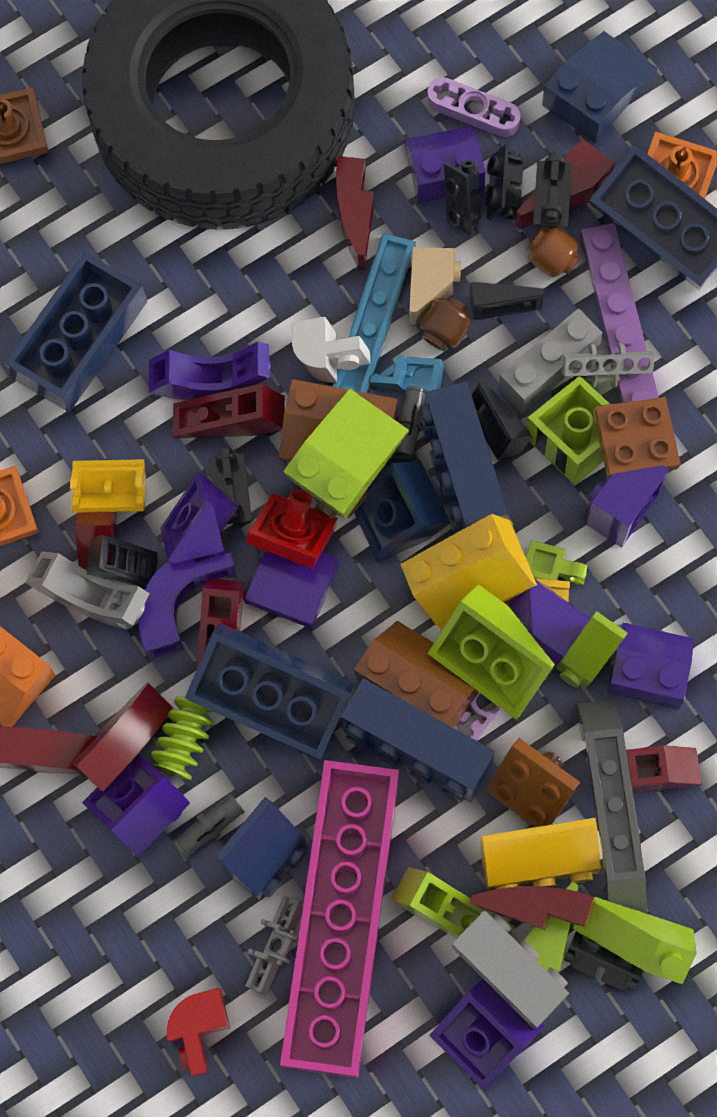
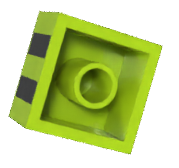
(567, 430)

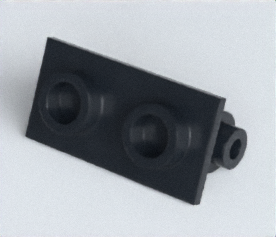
(504, 169)
(552, 192)
(462, 206)
(230, 476)
(588, 956)

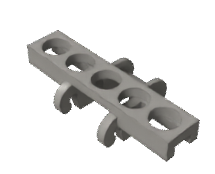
(598, 374)
(275, 959)

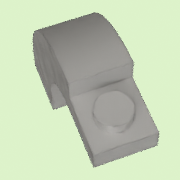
(87, 594)

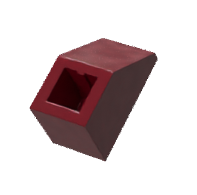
(663, 768)

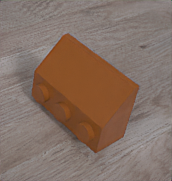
(308, 407)
(402, 667)

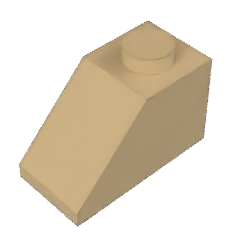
(431, 278)

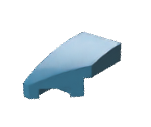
(411, 372)

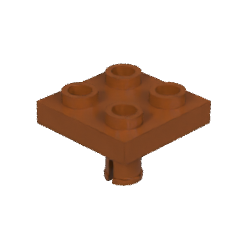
(20, 126)
(636, 436)
(532, 784)

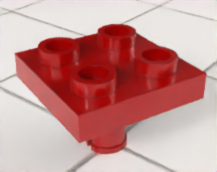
(292, 528)

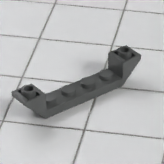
(614, 804)

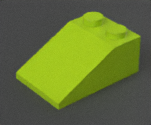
(345, 453)
(492, 651)

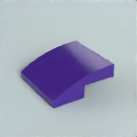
(292, 588)

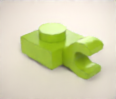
(549, 563)

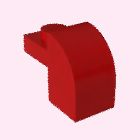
(191, 1019)

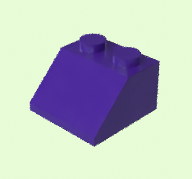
(430, 152)
(623, 502)
(652, 666)
(137, 805)
(483, 1034)

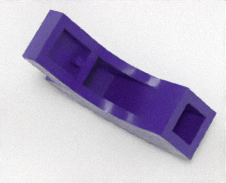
(192, 377)
(167, 591)

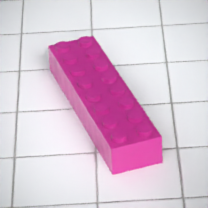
(340, 920)

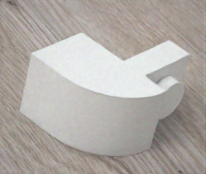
(321, 353)

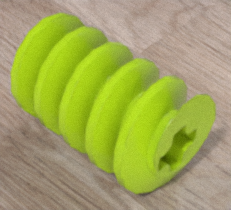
(181, 738)

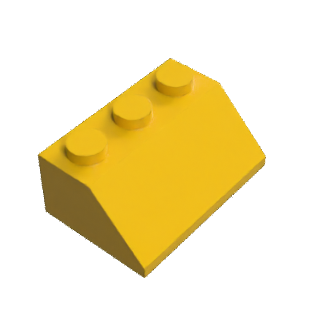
(479, 554)
(541, 855)

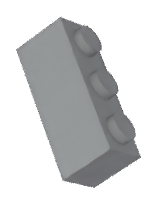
(542, 365)
(511, 968)

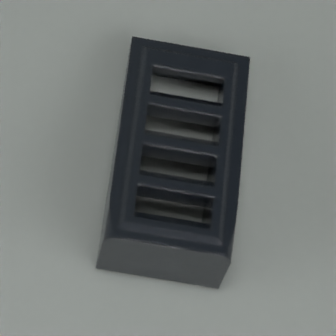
(498, 300)
(500, 426)
(98, 561)

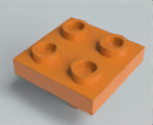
(685, 160)
(15, 511)

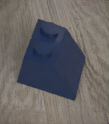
(400, 510)

